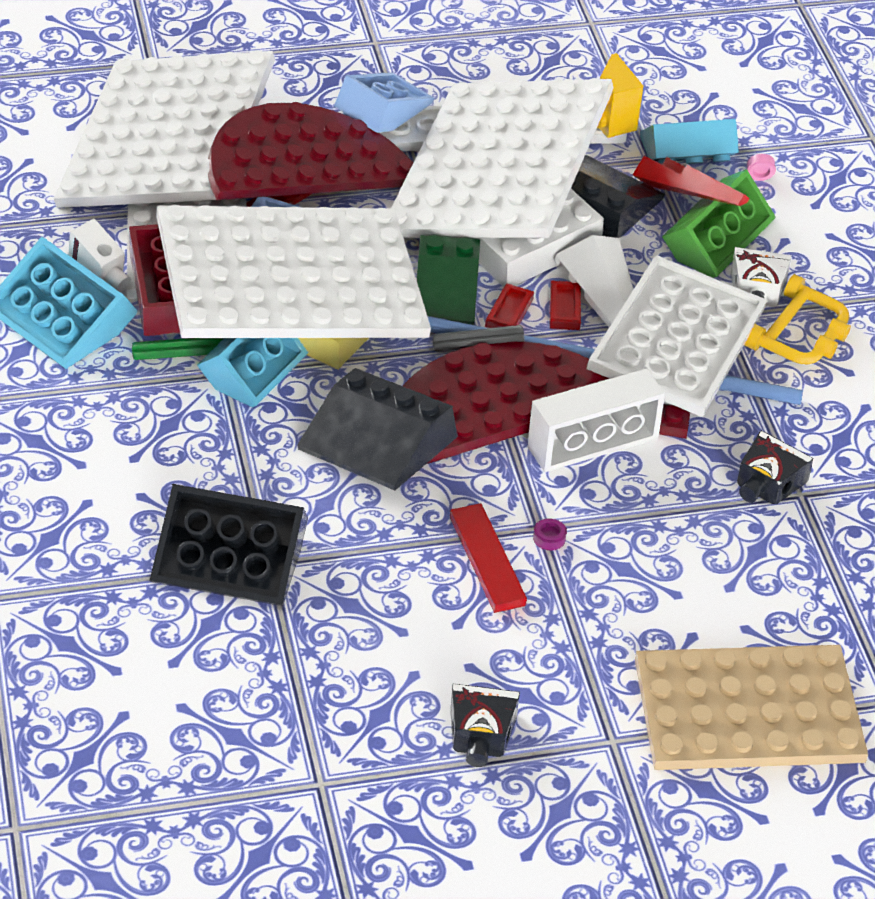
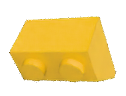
(624, 104)

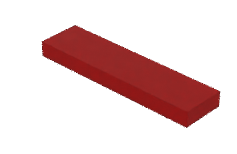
(488, 558)

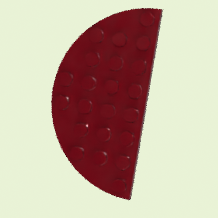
(300, 151)
(496, 387)

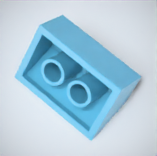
(691, 141)
(251, 366)

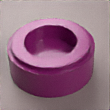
(549, 534)

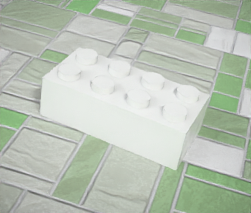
(523, 258)
(595, 419)

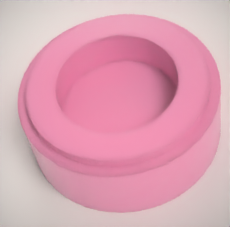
(761, 167)

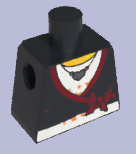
(772, 470)
(482, 721)

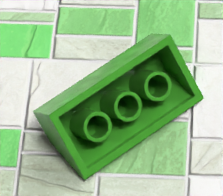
(712, 229)

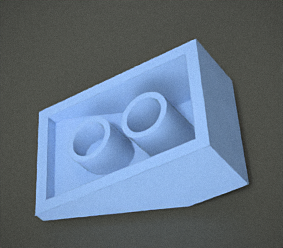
(381, 100)

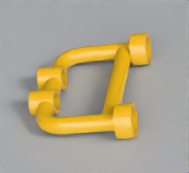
(825, 344)

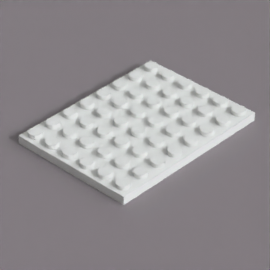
(157, 128)
(501, 158)
(290, 273)

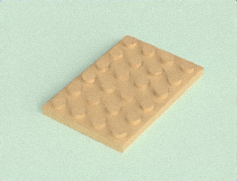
(749, 707)

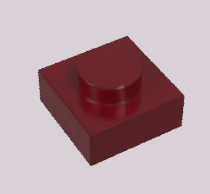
(674, 421)

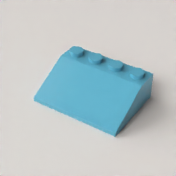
(61, 305)

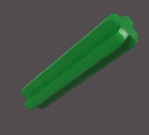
(173, 348)

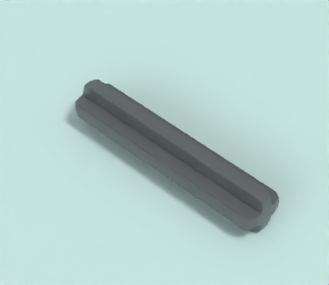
(462, 339)

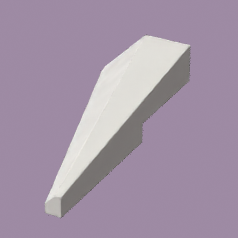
(601, 272)

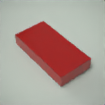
(565, 305)
(509, 307)

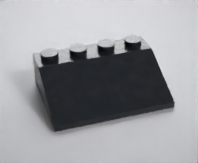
(614, 195)
(378, 429)
(229, 545)

